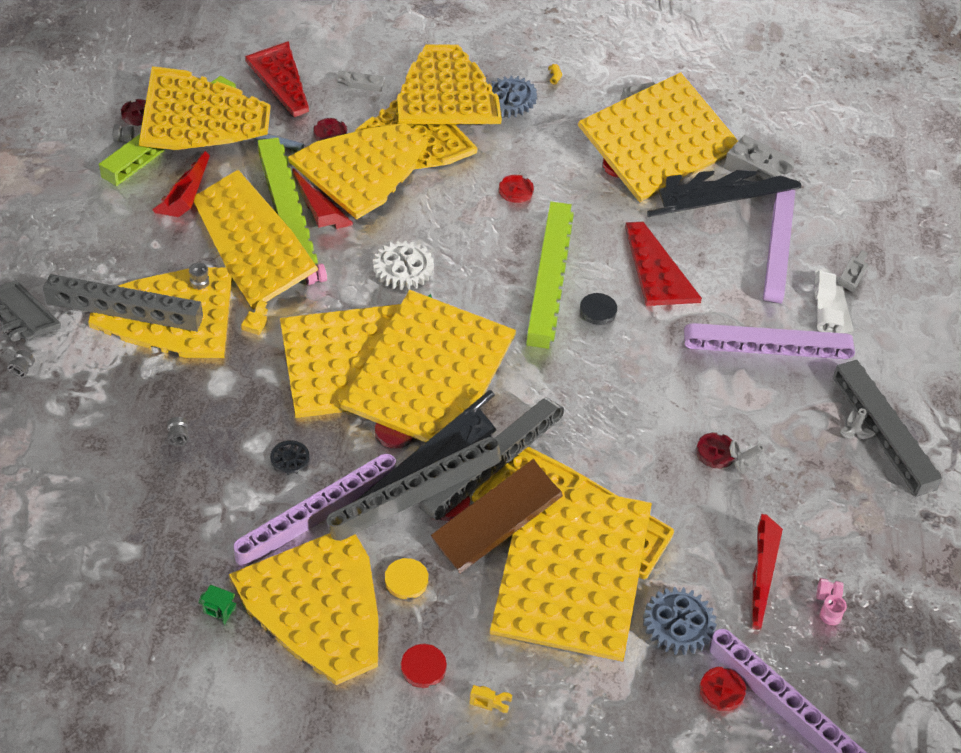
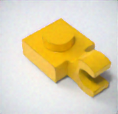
(256, 321)
(485, 698)

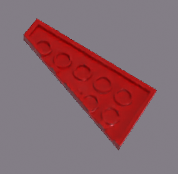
(279, 73)
(657, 272)

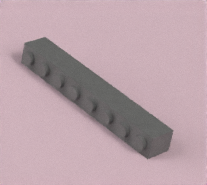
(888, 428)

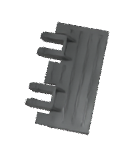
(24, 313)

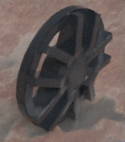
(290, 457)

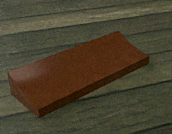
(496, 516)

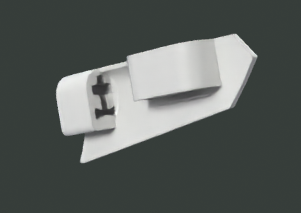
(831, 304)

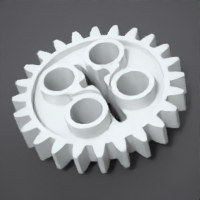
(403, 265)

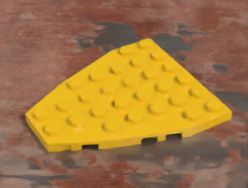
(446, 90)
(198, 113)
(445, 141)
(361, 165)
(212, 333)
(317, 604)

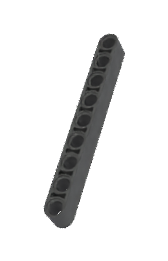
(512, 442)
(413, 488)

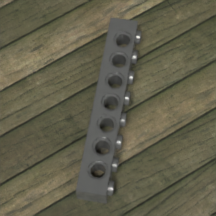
(123, 302)

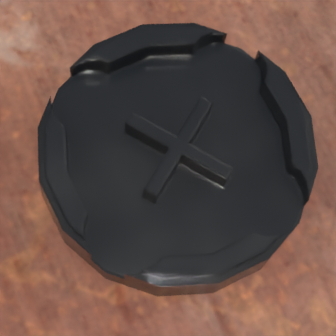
(598, 308)

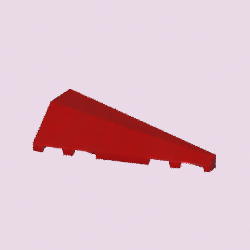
(184, 190)
(322, 208)
(768, 543)

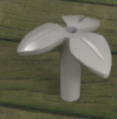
(855, 421)
(748, 457)

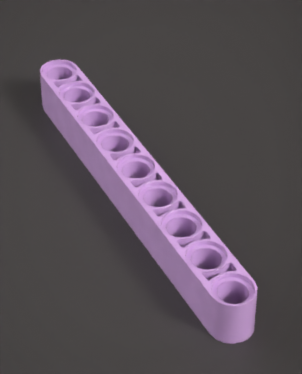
(779, 247)
(769, 341)
(327, 500)
(784, 695)

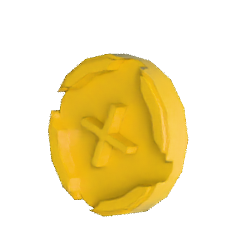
(406, 578)

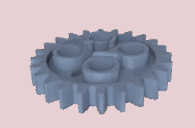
(519, 94)
(667, 606)

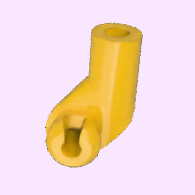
(557, 74)

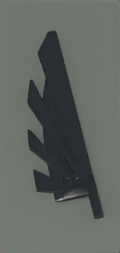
(729, 188)
(460, 433)

